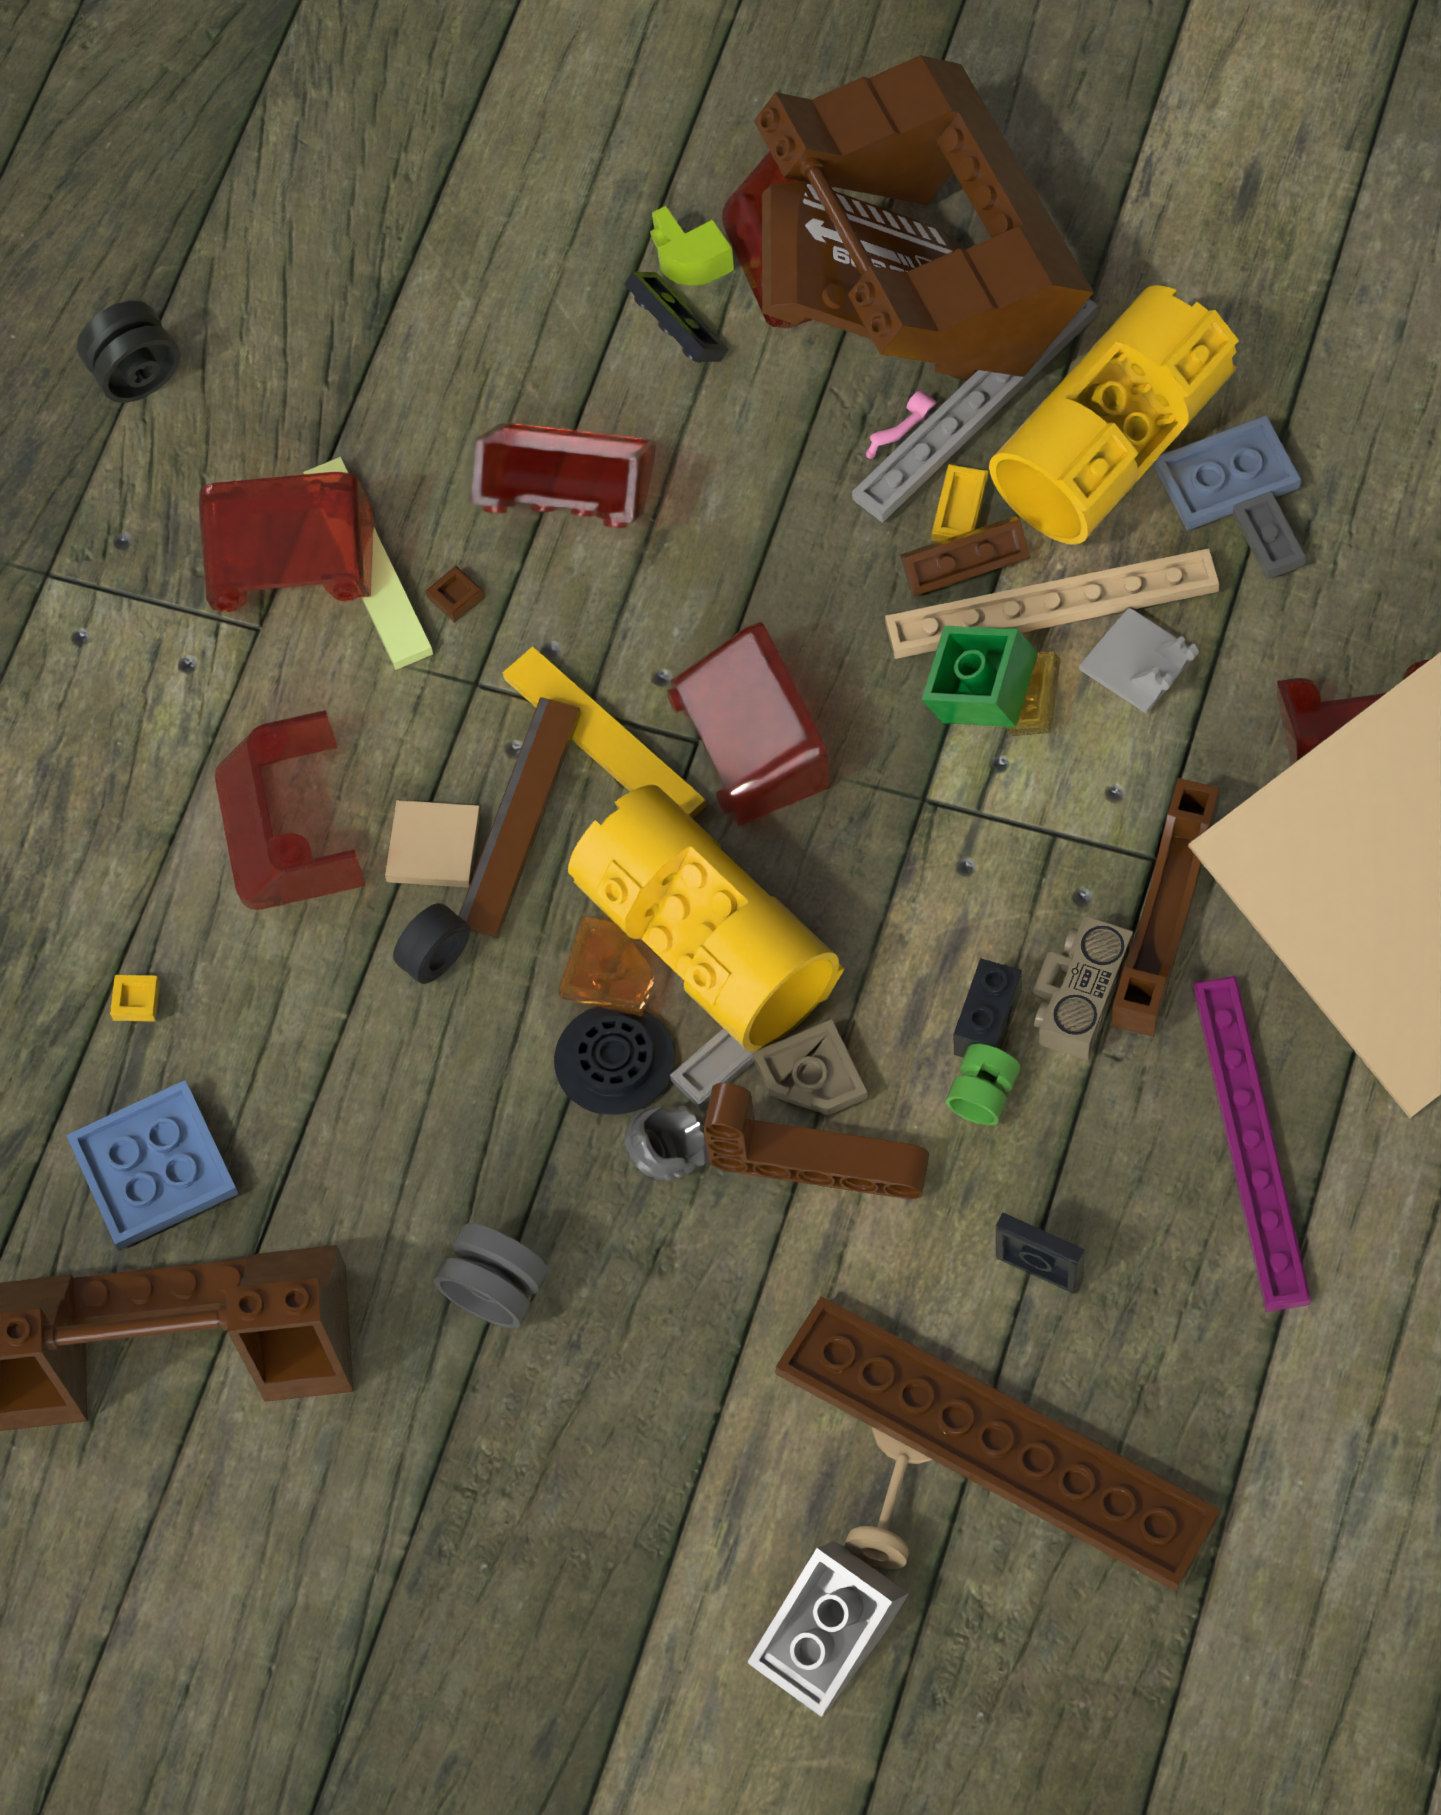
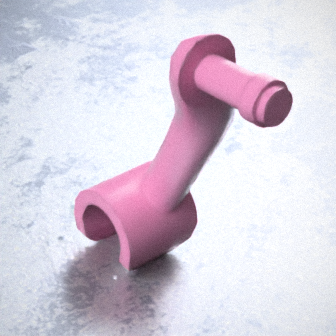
(919, 406)

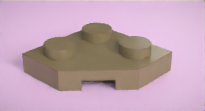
(811, 1070)

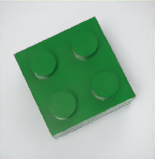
(980, 676)

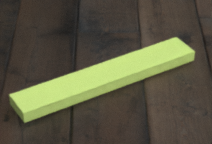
(388, 602)

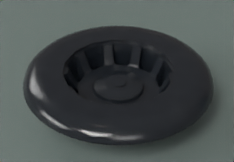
(614, 1055)

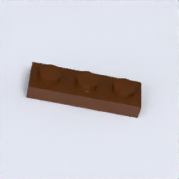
(965, 556)

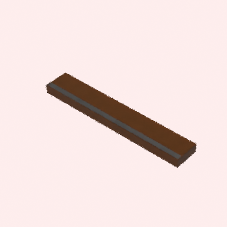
(519, 816)

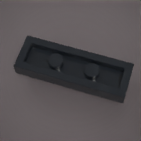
(675, 317)

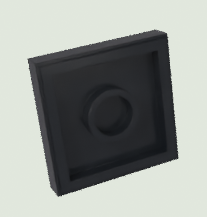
(1039, 1253)

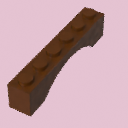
(1165, 910)

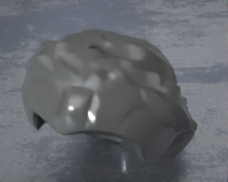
(666, 1142)

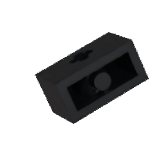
(988, 1006)

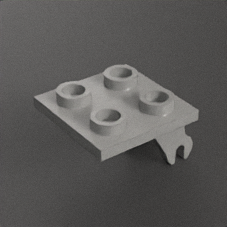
(1138, 660)

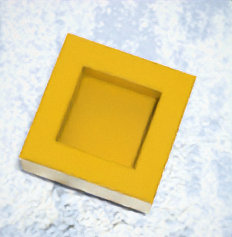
(135, 998)

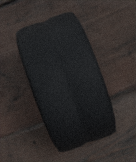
(431, 943)

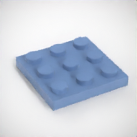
(152, 1165)

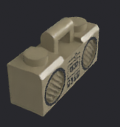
(1092, 976)

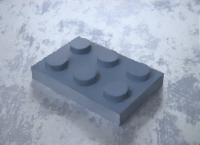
(1225, 471)

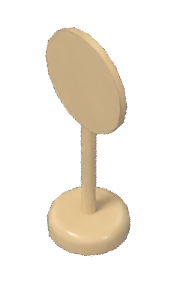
(877, 1544)

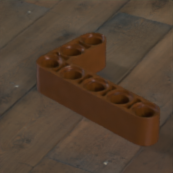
(805, 1154)

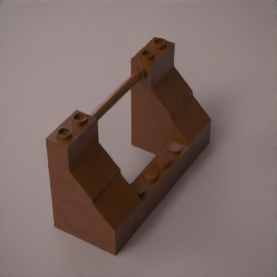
(902, 141)
(278, 1307)

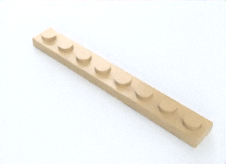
(1058, 601)

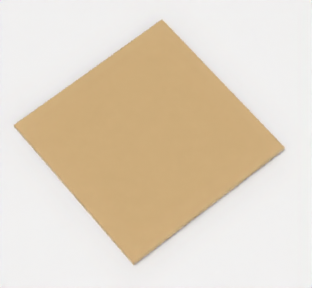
(1347, 880)

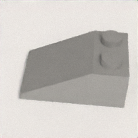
(827, 1626)

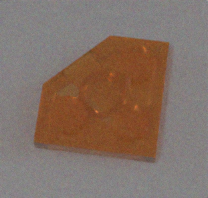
(606, 969)

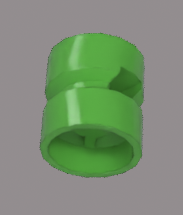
(981, 1088)

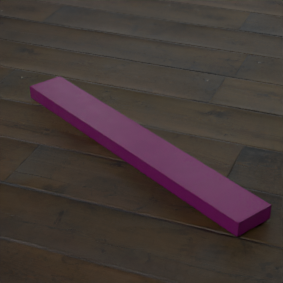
(1251, 1145)

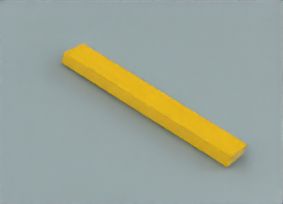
(599, 732)

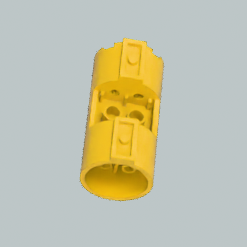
(1114, 414)
(704, 918)

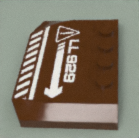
(810, 268)

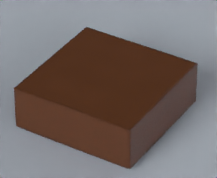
(455, 594)

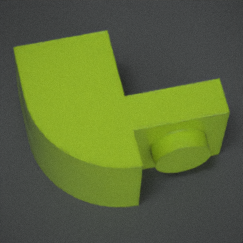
(691, 256)

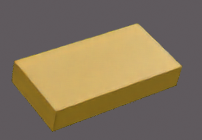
(959, 502)

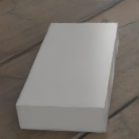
(716, 1062)

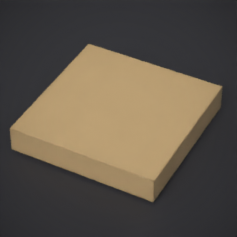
(433, 844)

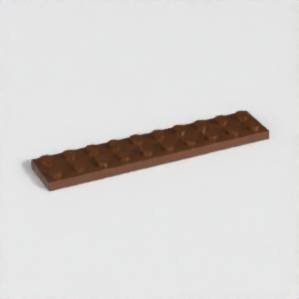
(998, 1443)

